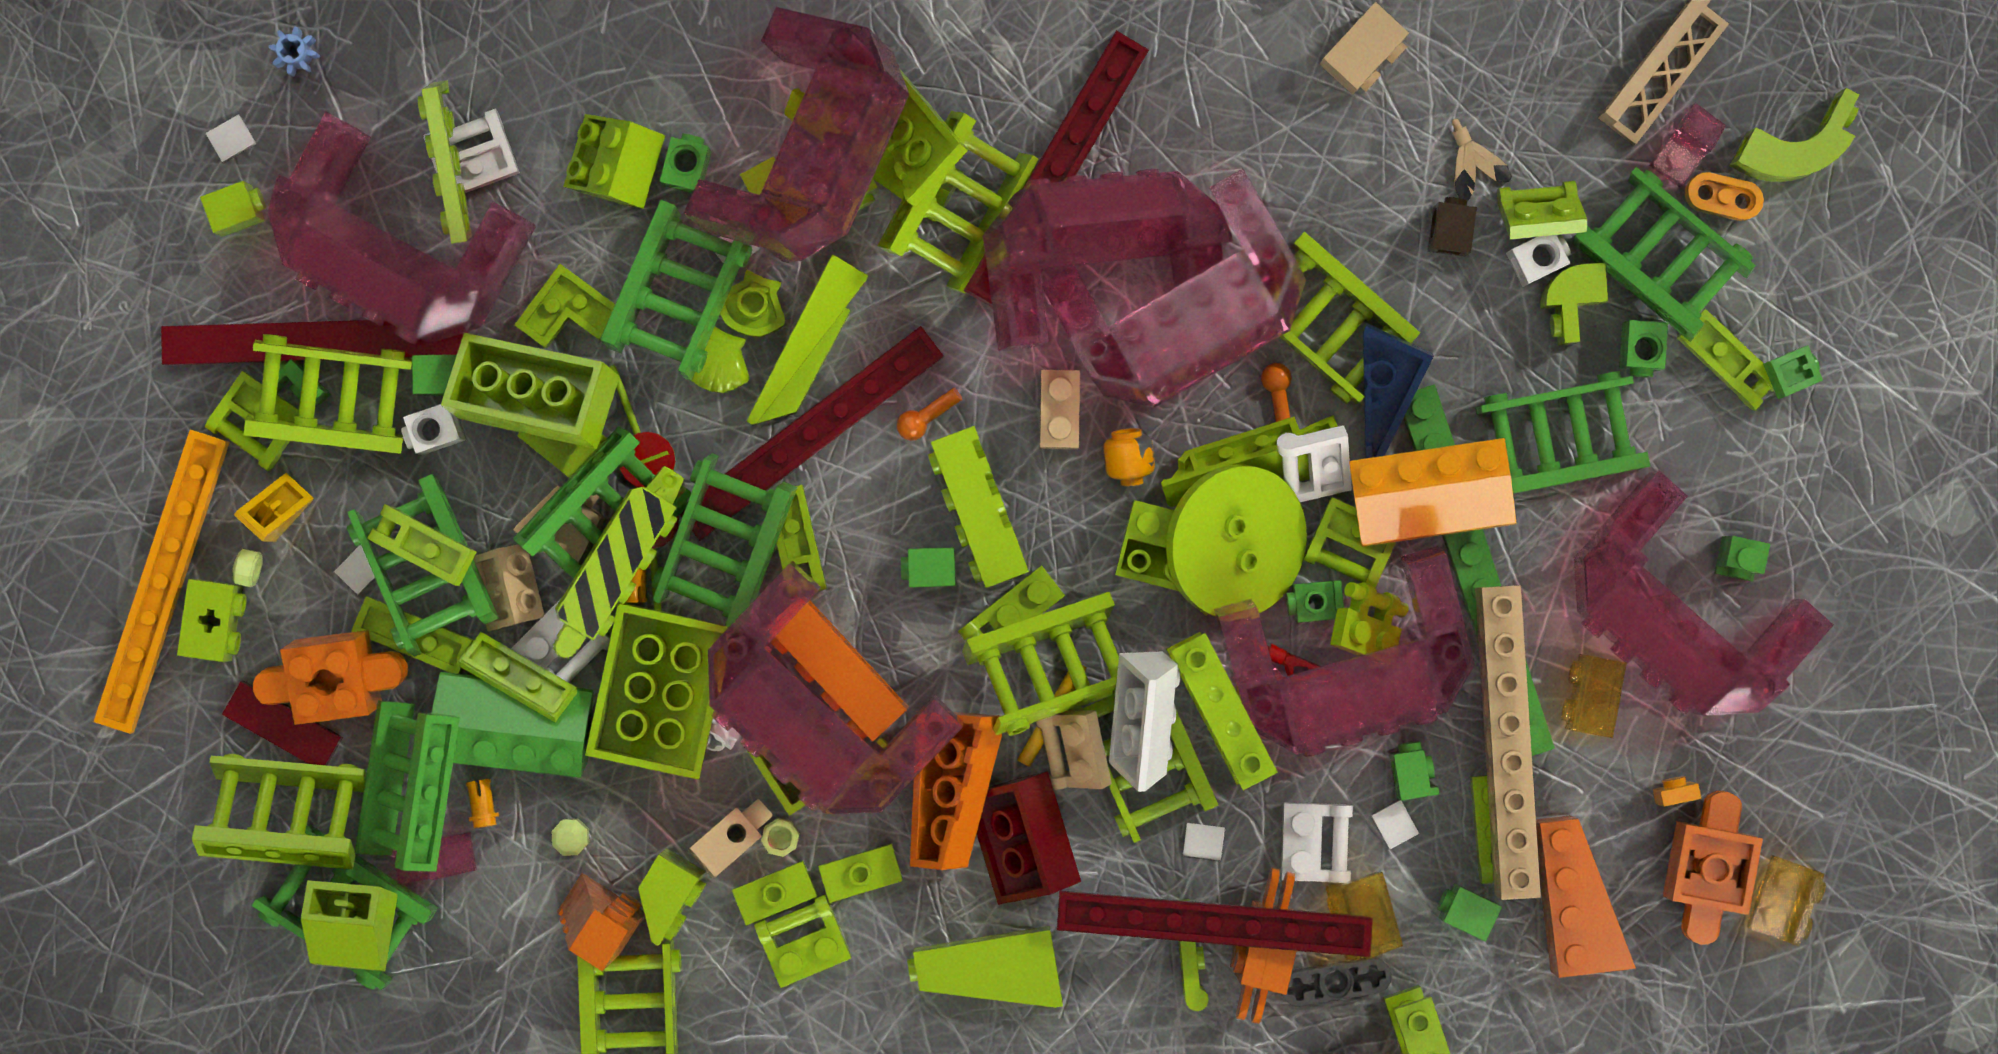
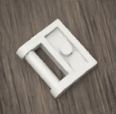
(486, 161)
(1326, 458)
(539, 641)
(1303, 841)

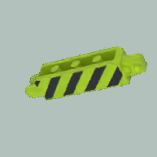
(615, 560)

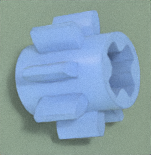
(284, 53)

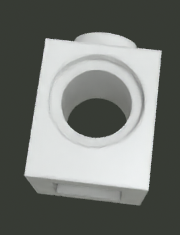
(1525, 266)
(449, 434)

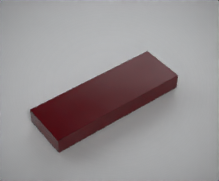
(275, 723)

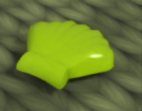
(754, 306)
(724, 364)

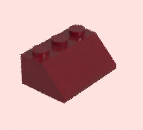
(1025, 840)

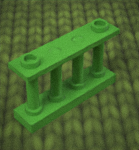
(1656, 291)
(638, 295)
(1586, 463)
(587, 481)
(762, 538)
(475, 603)
(426, 785)
(411, 906)

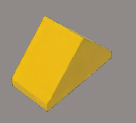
(274, 508)

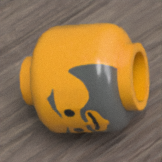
(1129, 456)

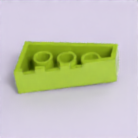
(979, 507)

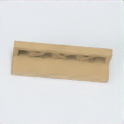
(1652, 61)

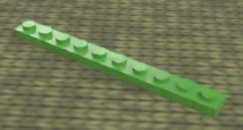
(1468, 549)

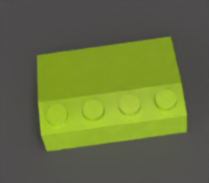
(655, 692)

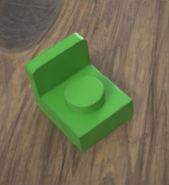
(1793, 371)
(293, 372)

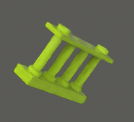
(902, 234)
(1366, 306)
(305, 426)
(1024, 637)
(1222, 710)
(1183, 757)
(275, 847)
(596, 1002)
(1415, 1022)

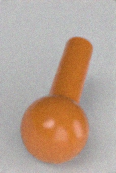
(1277, 379)
(913, 424)

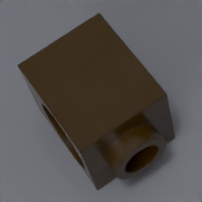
(1452, 227)

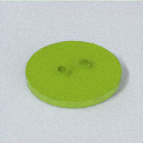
(1236, 539)

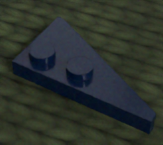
(1390, 382)

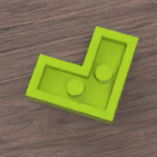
(562, 299)

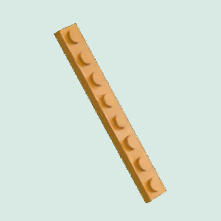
(161, 581)

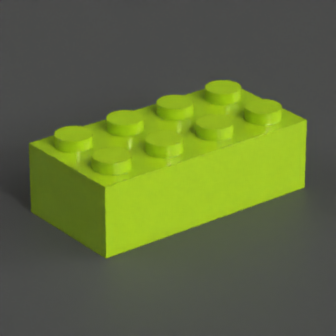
(530, 390)

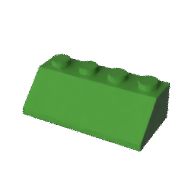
(510, 735)

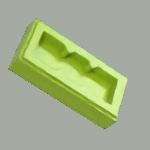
(860, 873)
(774, 892)

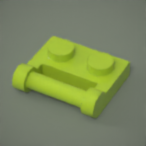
(1542, 211)
(244, 400)
(1341, 525)
(809, 952)

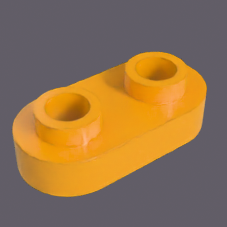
(1722, 196)

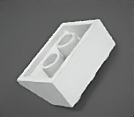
(1143, 717)

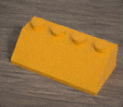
(1433, 492)

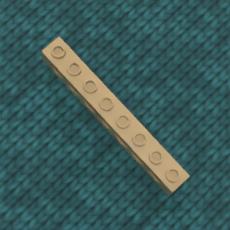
(1507, 742)

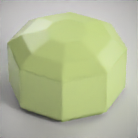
(247, 567)
(570, 837)
(780, 837)

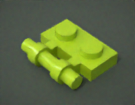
(1364, 634)

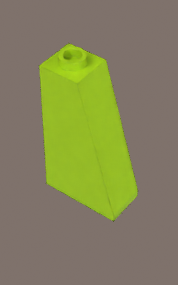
(992, 967)

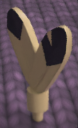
(1471, 156)

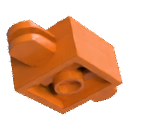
(330, 677)
(1712, 867)
(1264, 967)

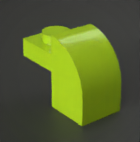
(1569, 289)

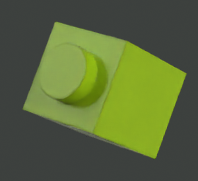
(234, 208)

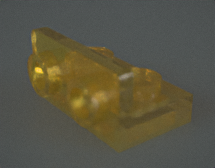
(1594, 695)
(1368, 897)
(1787, 901)

